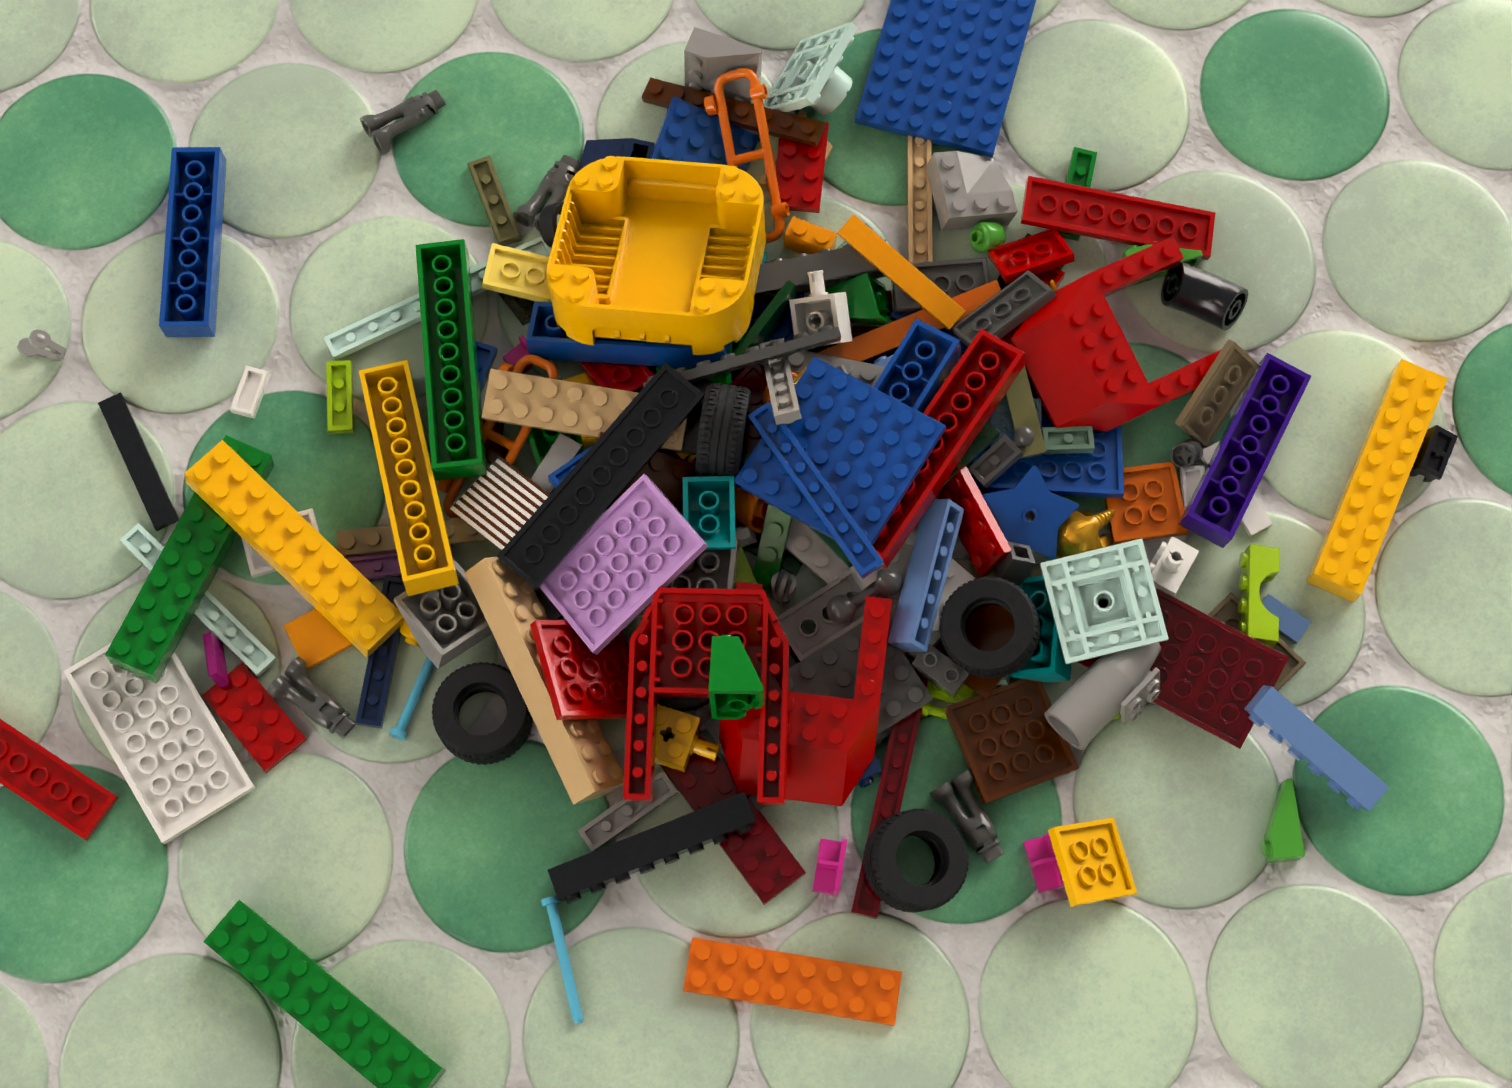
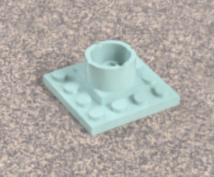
(814, 74)
(1110, 574)

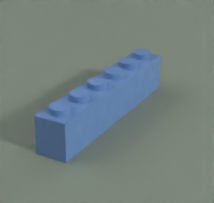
(926, 576)
(1316, 748)

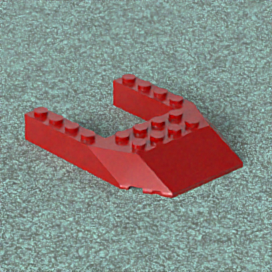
(1083, 358)
(673, 660)
(827, 735)

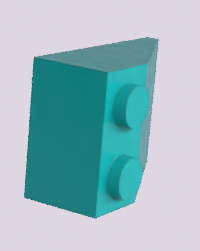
(711, 509)

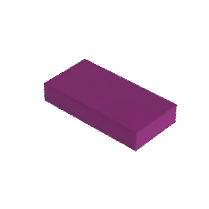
(215, 659)

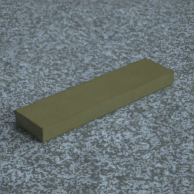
(494, 201)
(1024, 413)

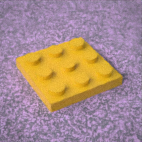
(1092, 861)

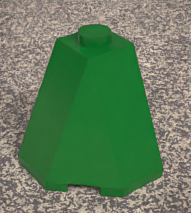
(864, 299)
(732, 679)

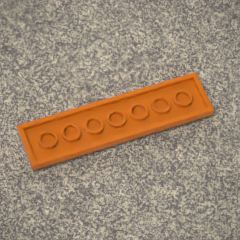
(792, 981)

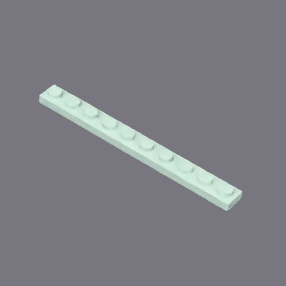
(403, 313)

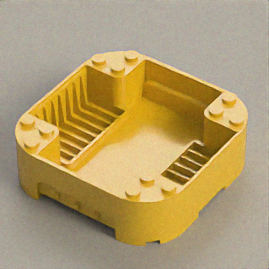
(658, 253)

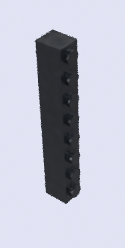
(652, 847)

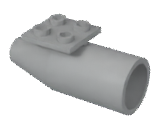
(1108, 687)

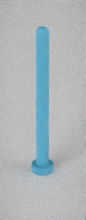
(399, 731)
(562, 952)

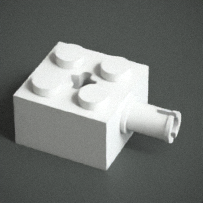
(829, 307)
(1171, 565)

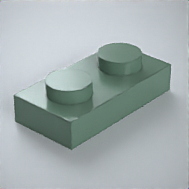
(1068, 440)

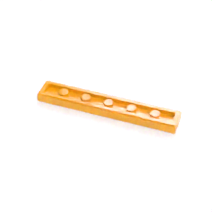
(901, 272)

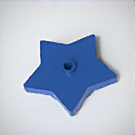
(1031, 495)

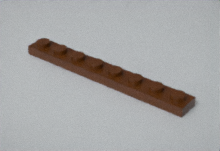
(739, 112)

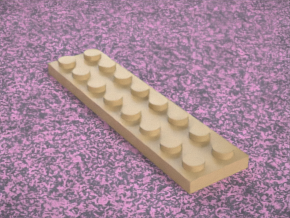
(559, 405)

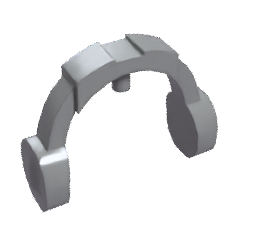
(37, 343)

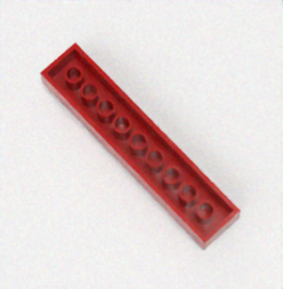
(963, 407)

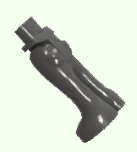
(413, 113)
(554, 184)
(323, 711)
(976, 829)

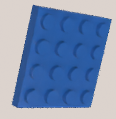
(696, 137)

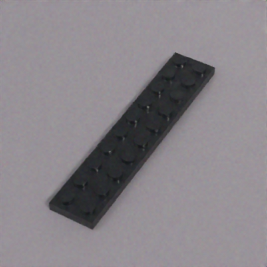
(600, 476)

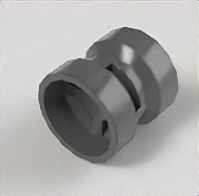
(1181, 456)

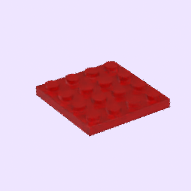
(578, 680)

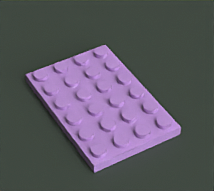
(622, 563)

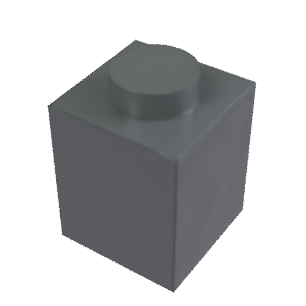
(1016, 564)

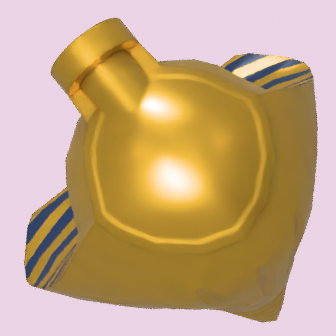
(1080, 533)

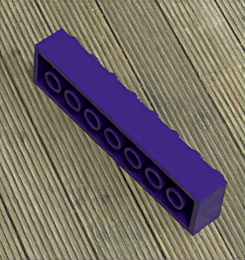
(1245, 451)

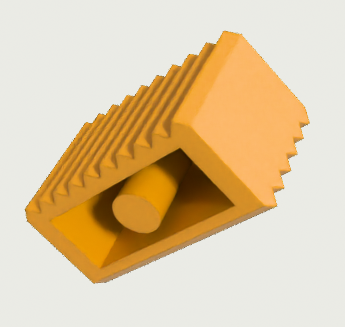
(807, 238)

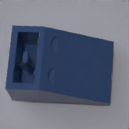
(623, 147)

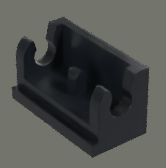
(1434, 454)

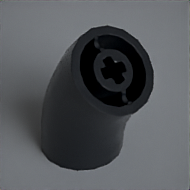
(1203, 295)

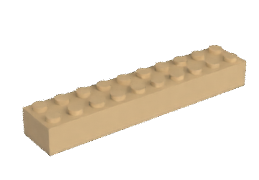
(574, 745)

